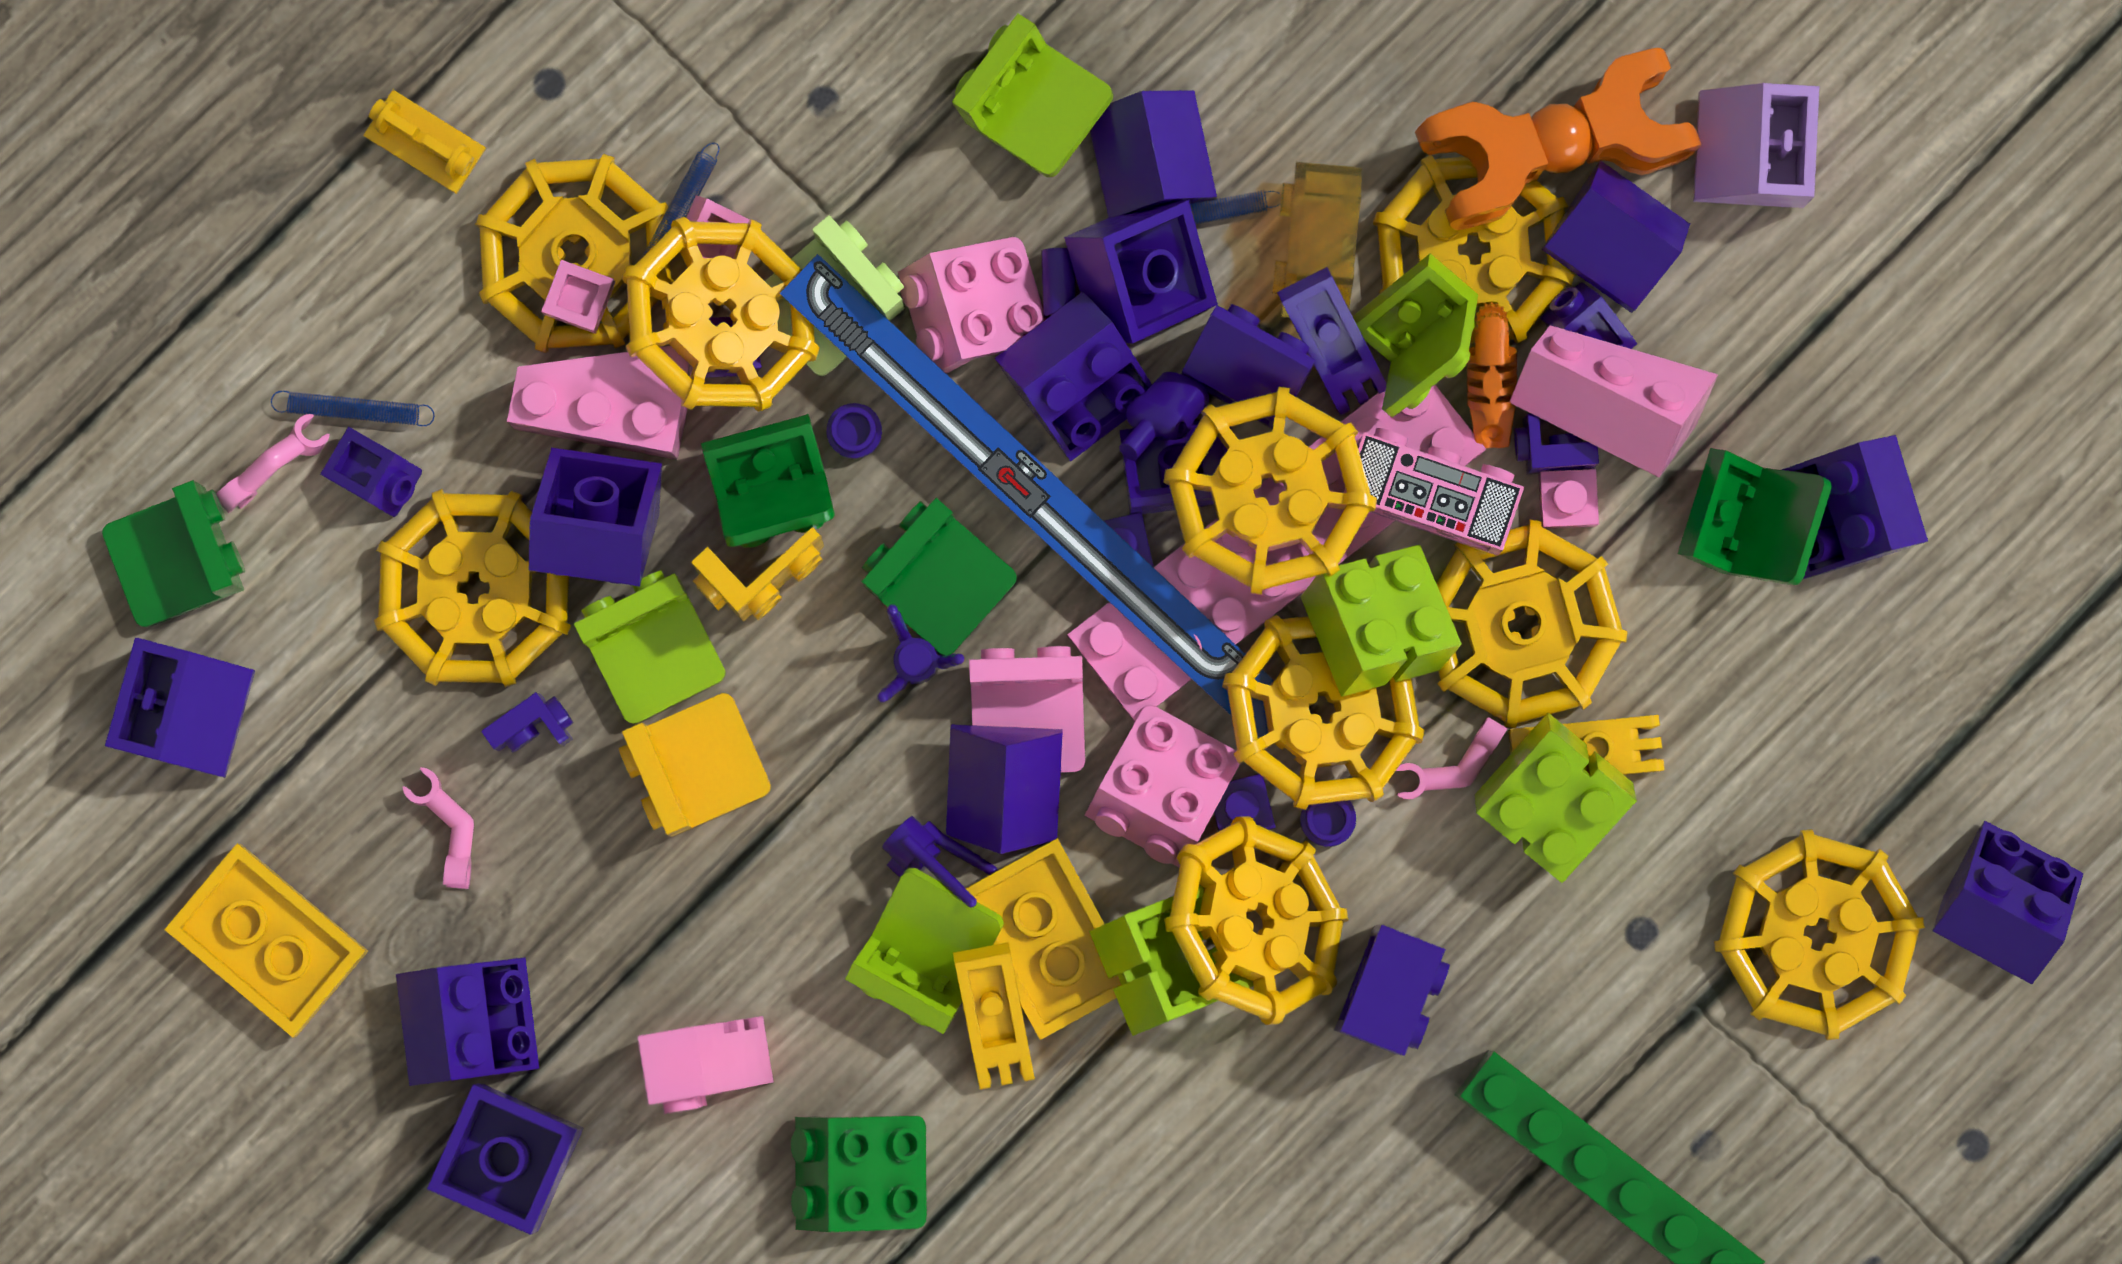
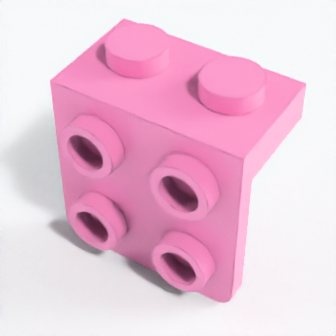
(971, 301)
(1032, 694)
(1163, 785)

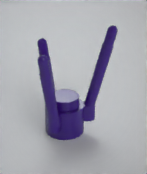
(913, 659)
(914, 847)

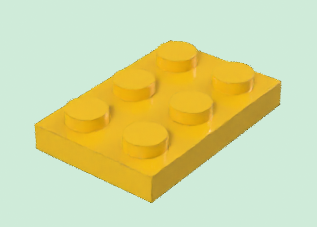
(1049, 937)
(266, 940)

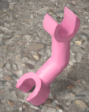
(244, 487)
(1468, 768)
(458, 861)

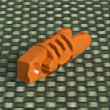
(1491, 378)

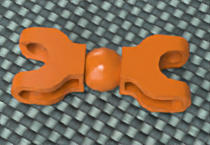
(1557, 138)

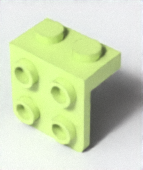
(842, 250)

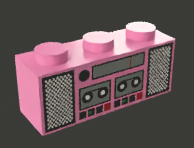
(1438, 493)

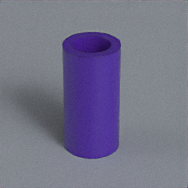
(1057, 279)

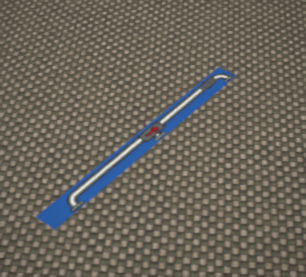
(1019, 480)

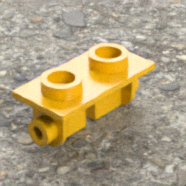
(423, 141)

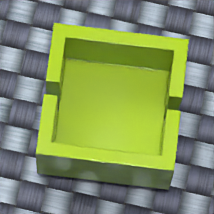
(1375, 615)
(1552, 800)
(1151, 967)

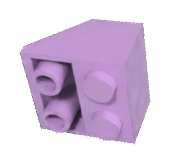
(1757, 145)

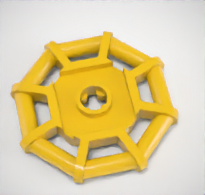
(547, 230)
(1506, 240)
(687, 315)
(1286, 462)
(450, 610)
(1551, 640)
(1303, 733)
(1283, 915)
(1848, 919)

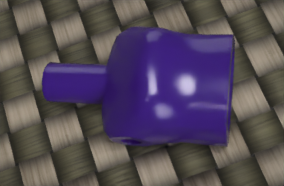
(1163, 412)

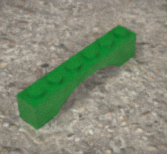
(1597, 1166)

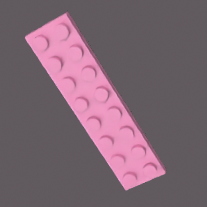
(1144, 675)

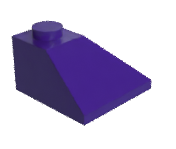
(1143, 269)

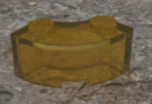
(1322, 225)

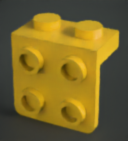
(762, 595)
(695, 765)

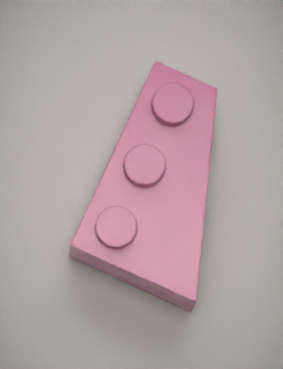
(1613, 396)
(601, 403)
(703, 1061)

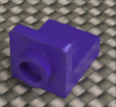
(1588, 314)
(1561, 454)
(372, 472)
(518, 725)

